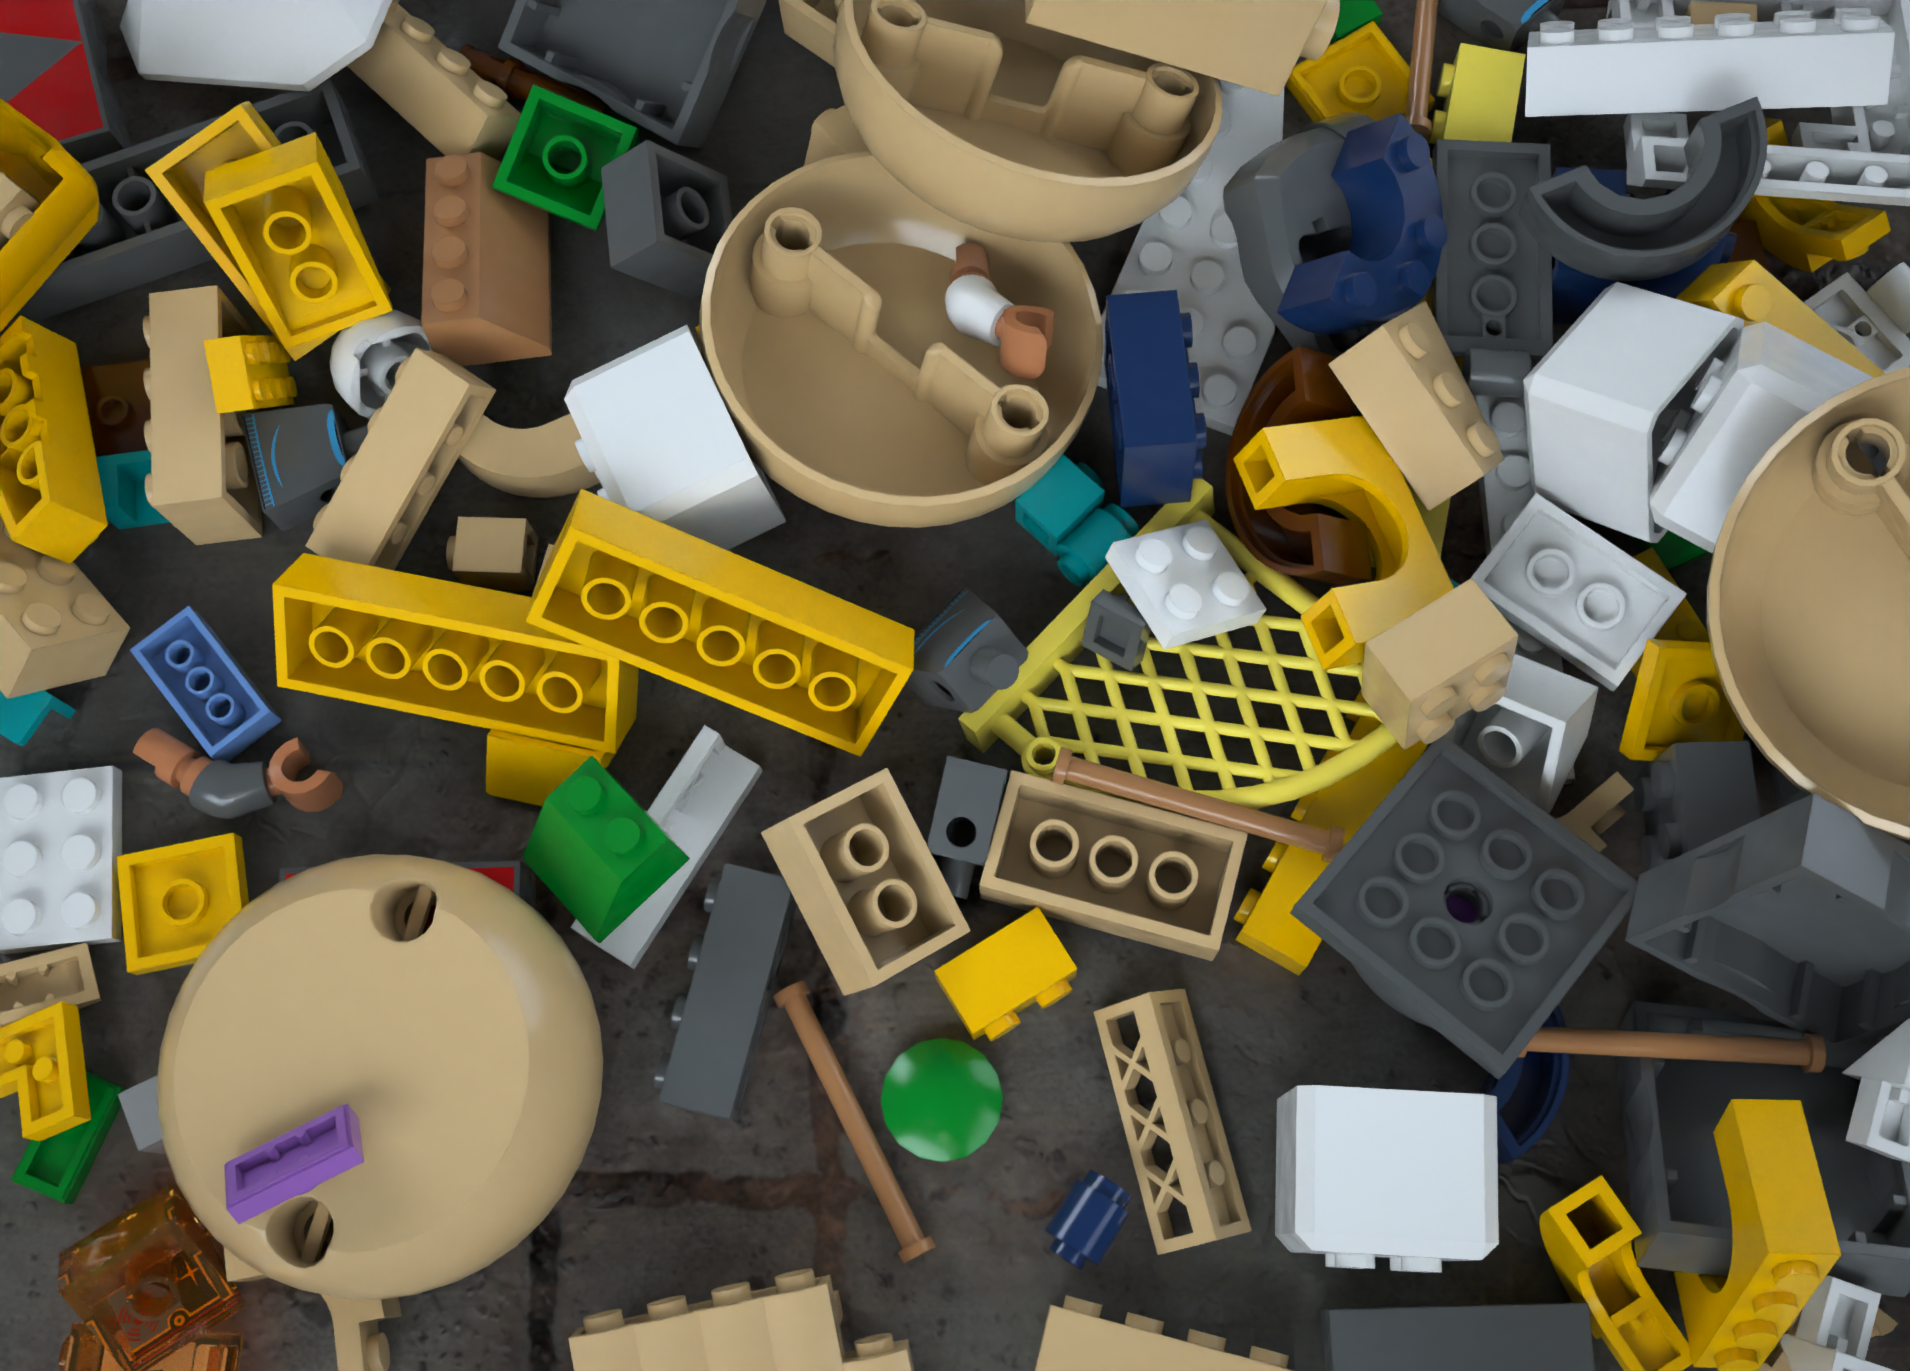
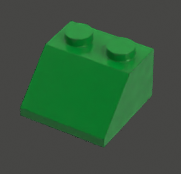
(560, 155)
(600, 849)

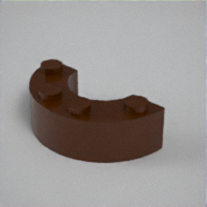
(1298, 536)

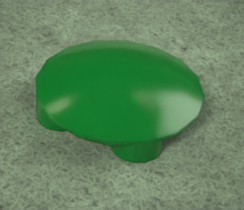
(941, 1100)

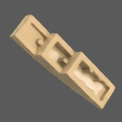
(45, 980)

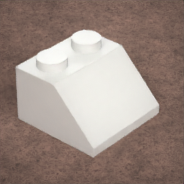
(1531, 731)

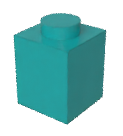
(1059, 502)

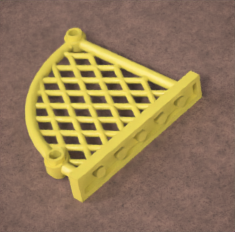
(1061, 644)

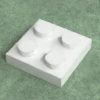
(1185, 583)

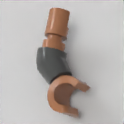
(238, 788)

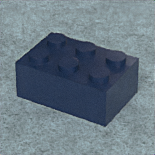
(1152, 398)

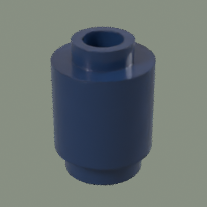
(1088, 1220)

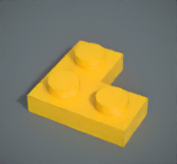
(47, 1067)

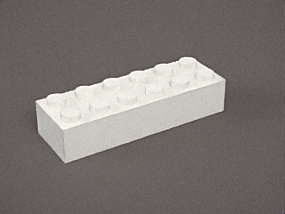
(1709, 65)

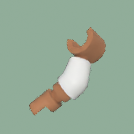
(986, 315)

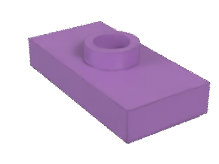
(293, 1163)

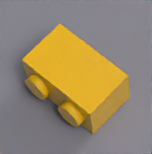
(1007, 975)

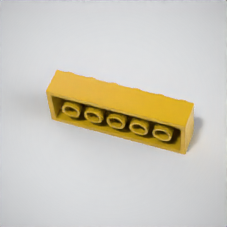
(721, 624)
(444, 654)

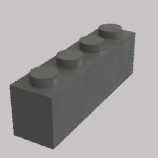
(728, 993)
(1459, 1338)

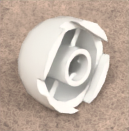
(369, 355)

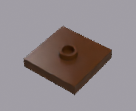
(117, 406)

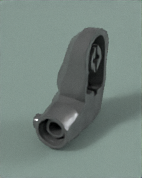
(1291, 214)

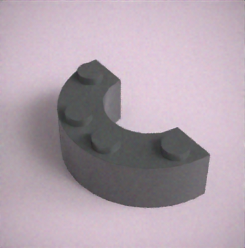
(1662, 234)

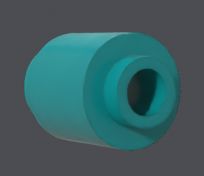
(1085, 547)

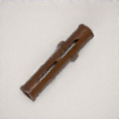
(518, 80)

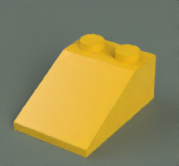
(296, 240)

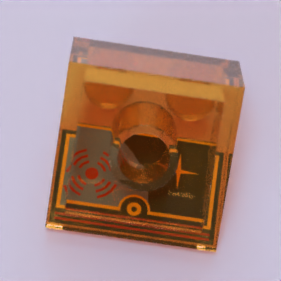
(148, 1281)

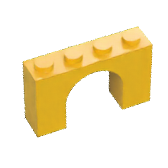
(1349, 471)
(1779, 1236)

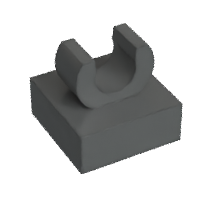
(1116, 630)

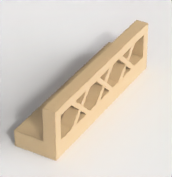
(1182, 1115)

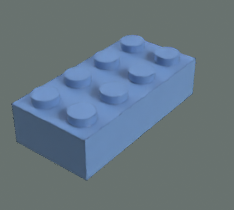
(205, 685)

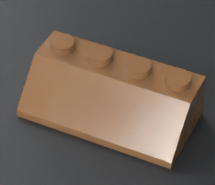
(483, 266)

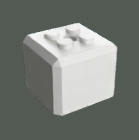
(1608, 397)
(1736, 416)
(669, 445)
(1387, 1176)

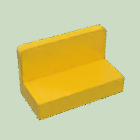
(531, 767)

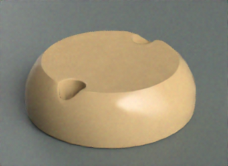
(1020, 120)
(853, 378)
(1818, 604)
(450, 1045)

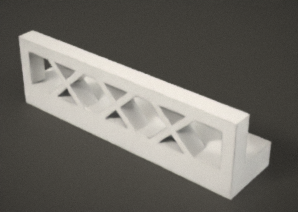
(694, 813)

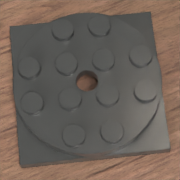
(1536, 892)

